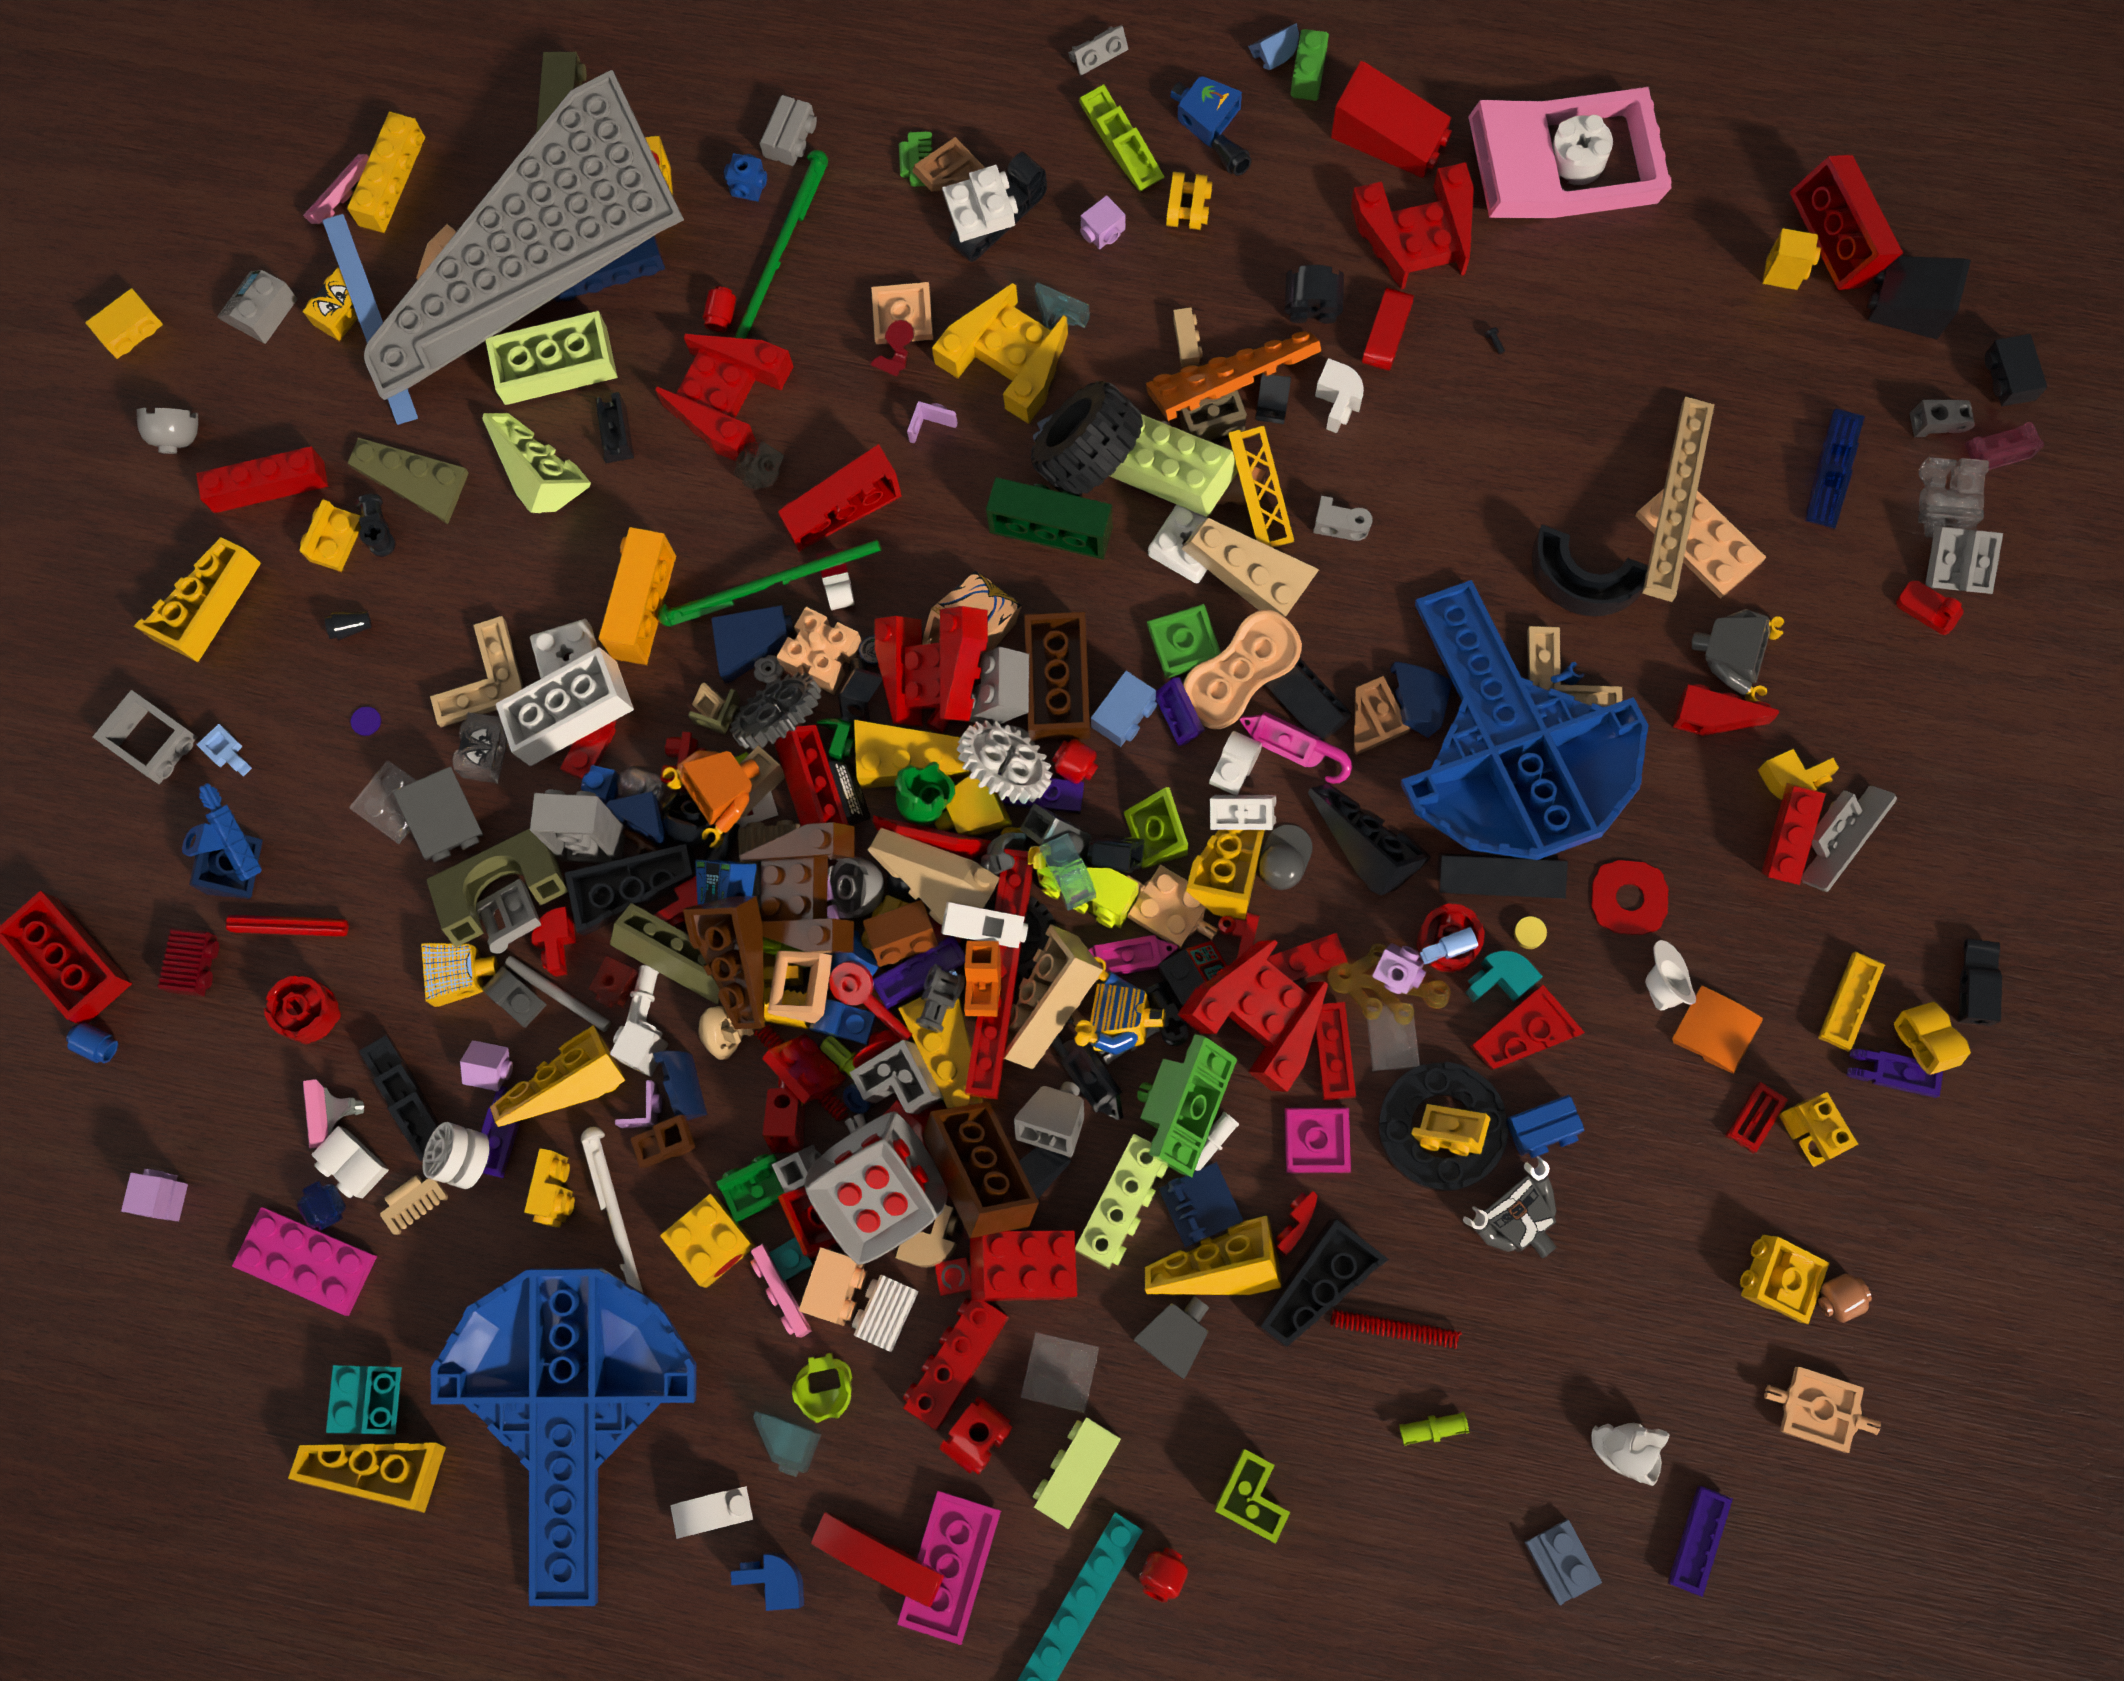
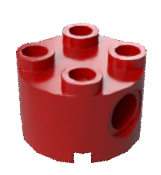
(1444, 922)
(301, 1009)
(982, 1418)

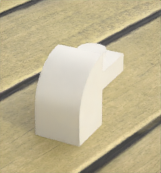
(1343, 388)
(1235, 763)
(711, 1512)

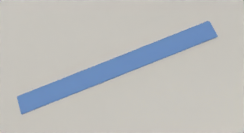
(363, 300)

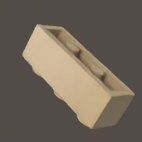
(1187, 337)

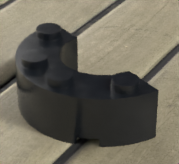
(1576, 588)

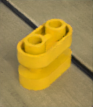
(1198, 212)

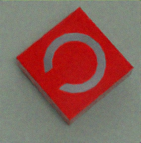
(953, 1276)

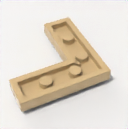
(1544, 662)
(483, 695)

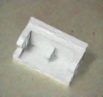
(1242, 812)

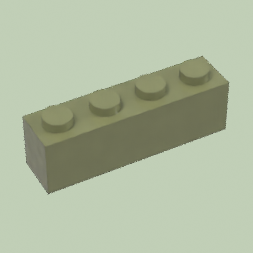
(559, 76)
(663, 950)

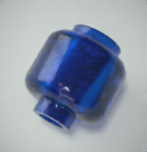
(321, 1205)

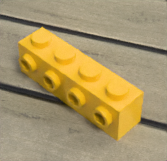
(386, 172)

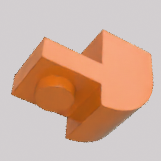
(982, 978)

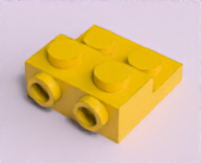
(546, 1198)
(1784, 1278)

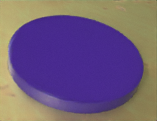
(365, 721)

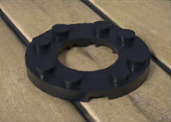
(1396, 1126)

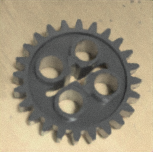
(775, 710)

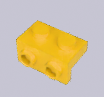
(1452, 1129)

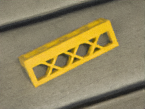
(1248, 485)

